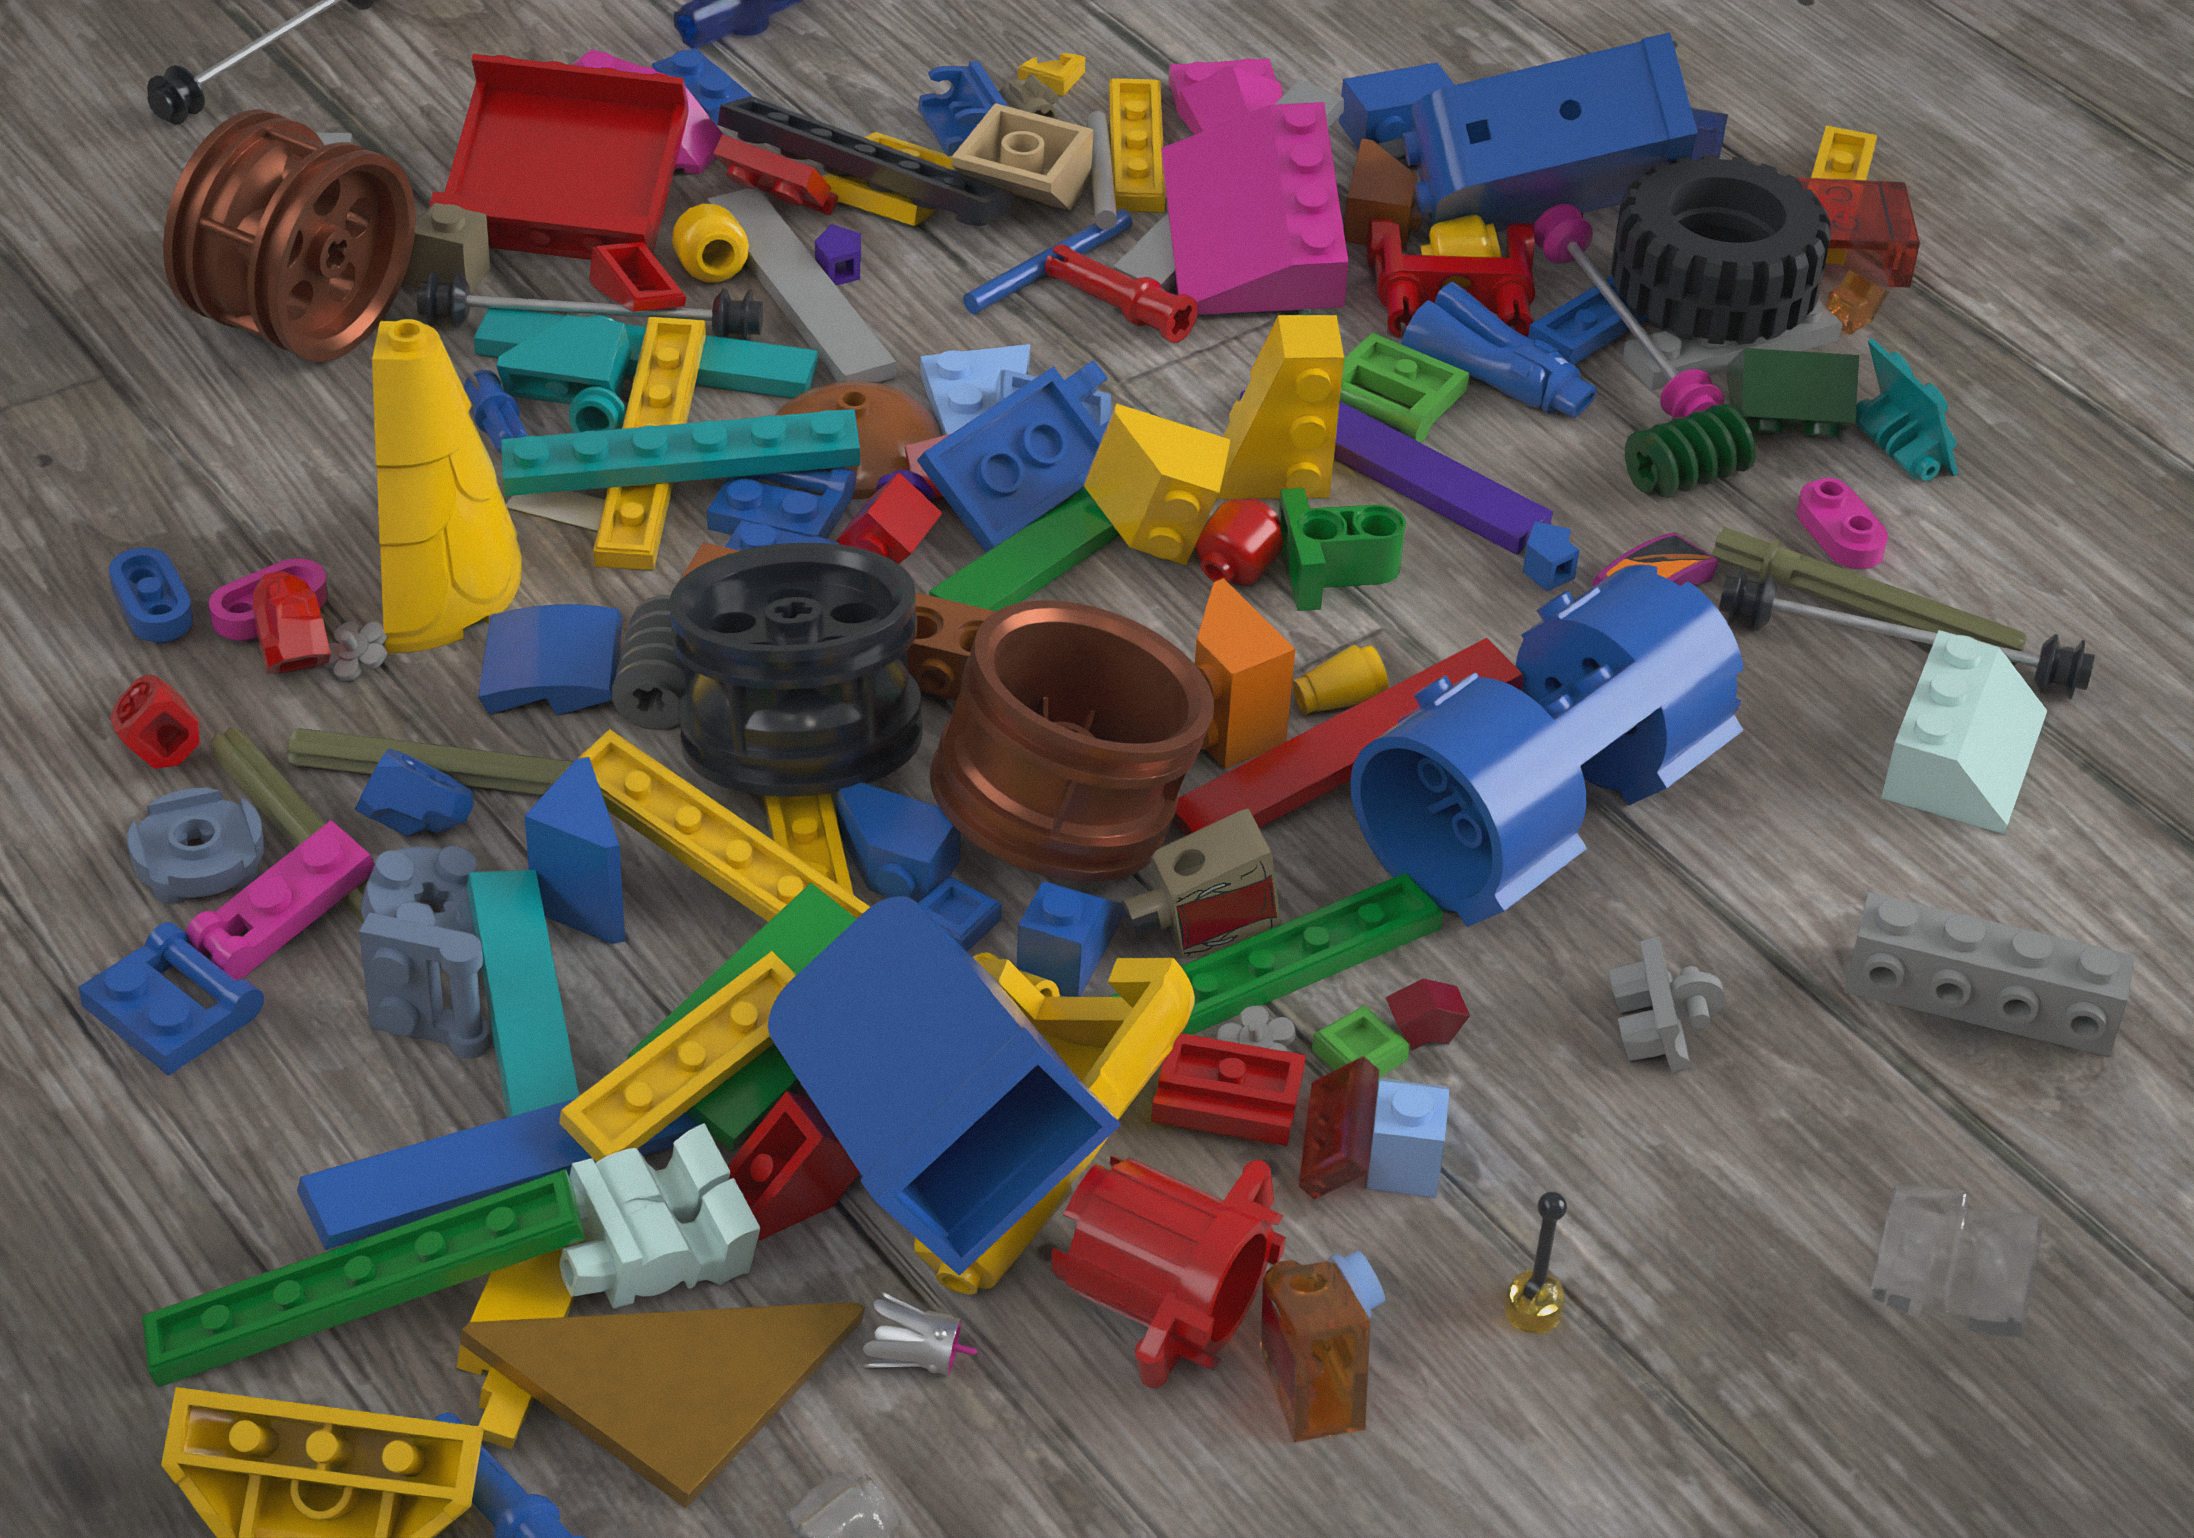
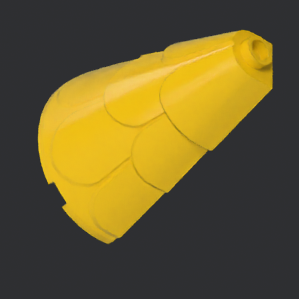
(440, 512)
(1110, 1049)

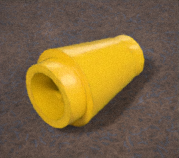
(1341, 681)

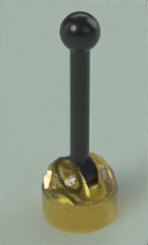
(1534, 1284)

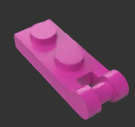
(281, 901)

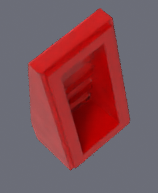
(633, 277)

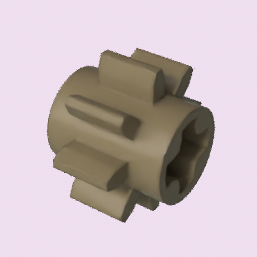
(1030, 96)

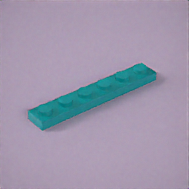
(680, 452)

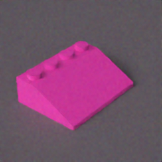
(1257, 213)

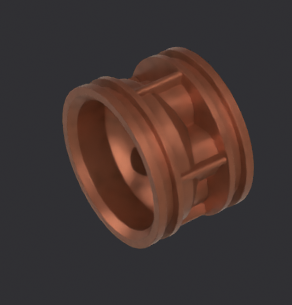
(289, 235)

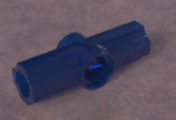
(709, 20)

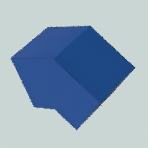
(1550, 556)

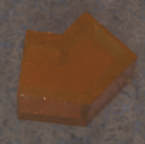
(1856, 301)

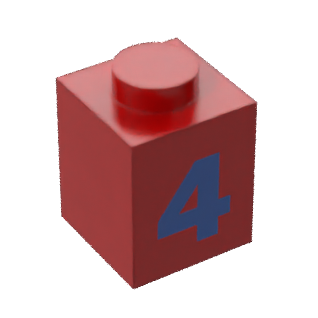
(891, 521)

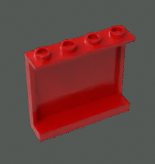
(567, 154)

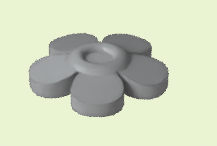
(356, 648)
(1257, 1030)

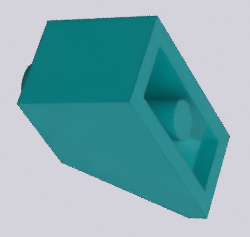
(567, 359)

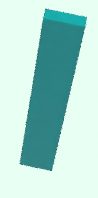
(723, 363)
(521, 990)

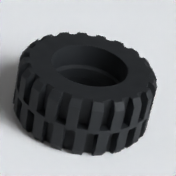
(1720, 249)

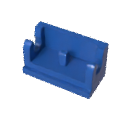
(962, 107)

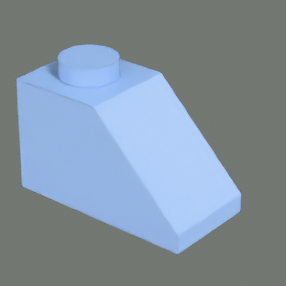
(1408, 1137)

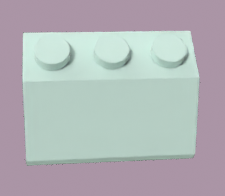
(1965, 735)

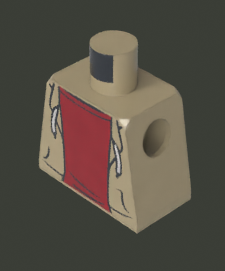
(1210, 888)

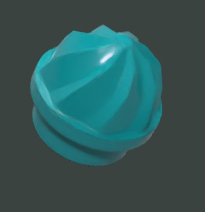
(596, 410)

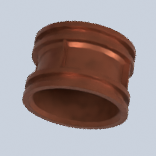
(1070, 740)

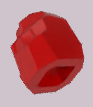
(288, 624)
(156, 722)

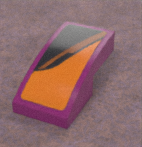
(1673, 557)

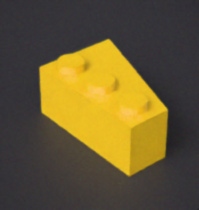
(1288, 413)

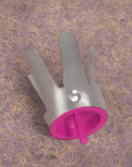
(926, 1341)

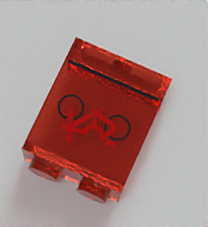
(1871, 218)

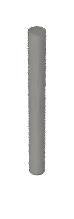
(1102, 172)

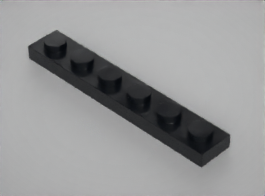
(878, 164)

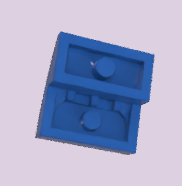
(551, 654)

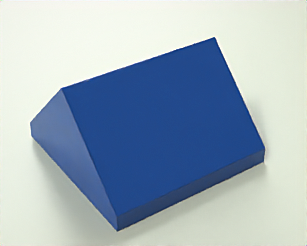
(577, 855)

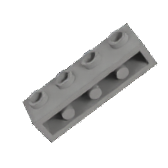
(1990, 969)

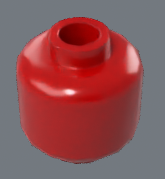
(1240, 541)

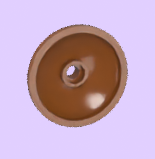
(885, 425)

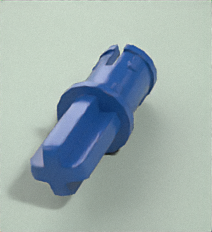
(494, 409)

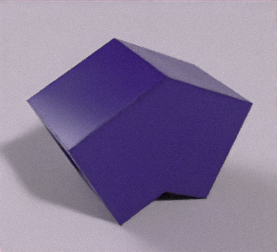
(839, 254)

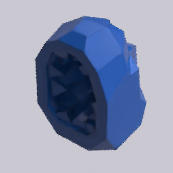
(414, 796)

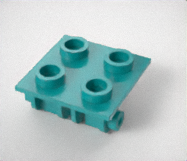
(1907, 418)

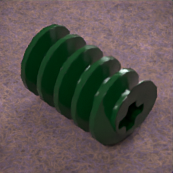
(1690, 450)

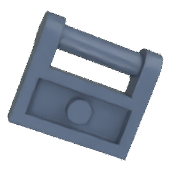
(406, 988)

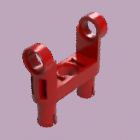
(1411, 280)

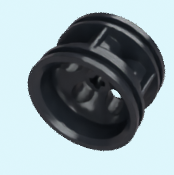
(796, 668)

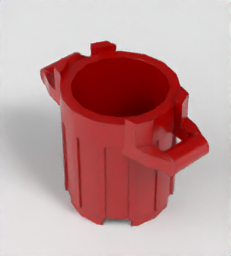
(1171, 1257)

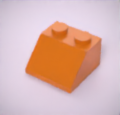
(1248, 676)

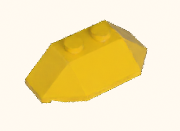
(317, 1469)

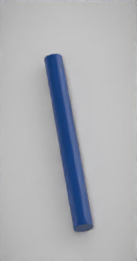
(1035, 267)

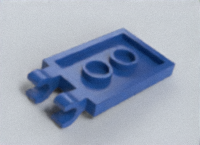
(1019, 455)

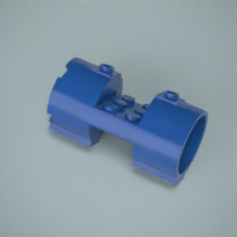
(1488, 779)

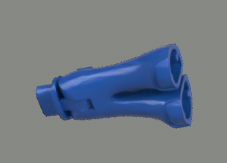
(1475, 340)

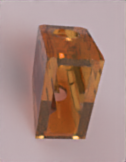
(1315, 1315)

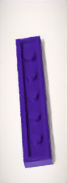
(1436, 480)

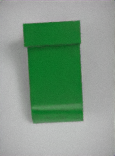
(1337, 546)

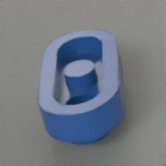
(151, 594)

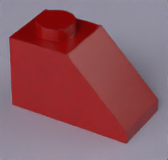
(791, 1166)

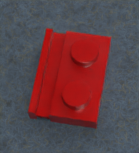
(775, 175)
(1229, 1089)

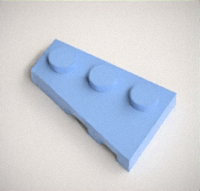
(965, 382)

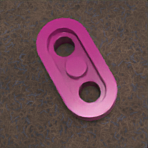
(1841, 523)
(232, 603)

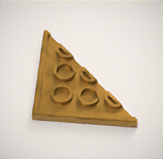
(670, 1387)

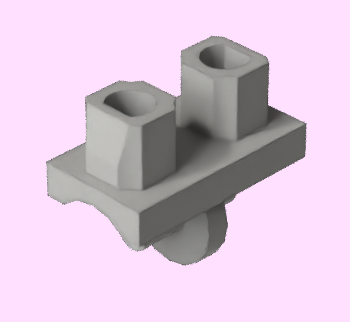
(1659, 1031)

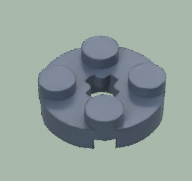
(178, 871)
(422, 873)

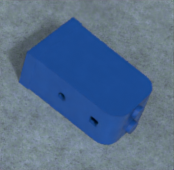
(1550, 134)
(934, 1080)

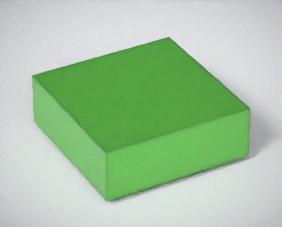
(1357, 1036)

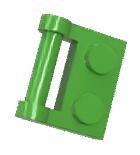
(1405, 377)

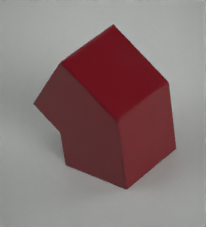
(1428, 1012)

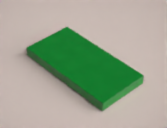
(748, 1096)

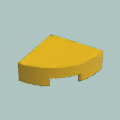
(1056, 74)

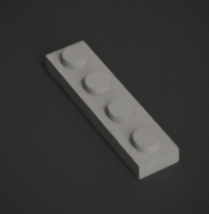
(1684, 354)

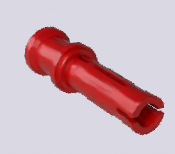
(1139, 299)

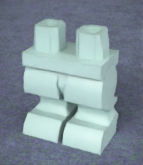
(658, 1226)

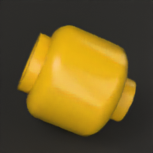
(1462, 237)
(710, 243)

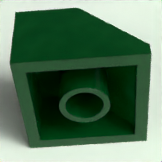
(1794, 390)

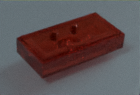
(1339, 1128)

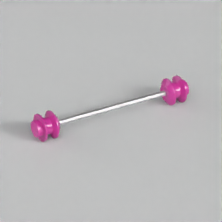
(1565, 238)

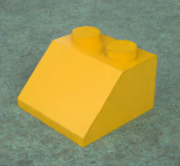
(1157, 481)

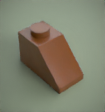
(1380, 190)

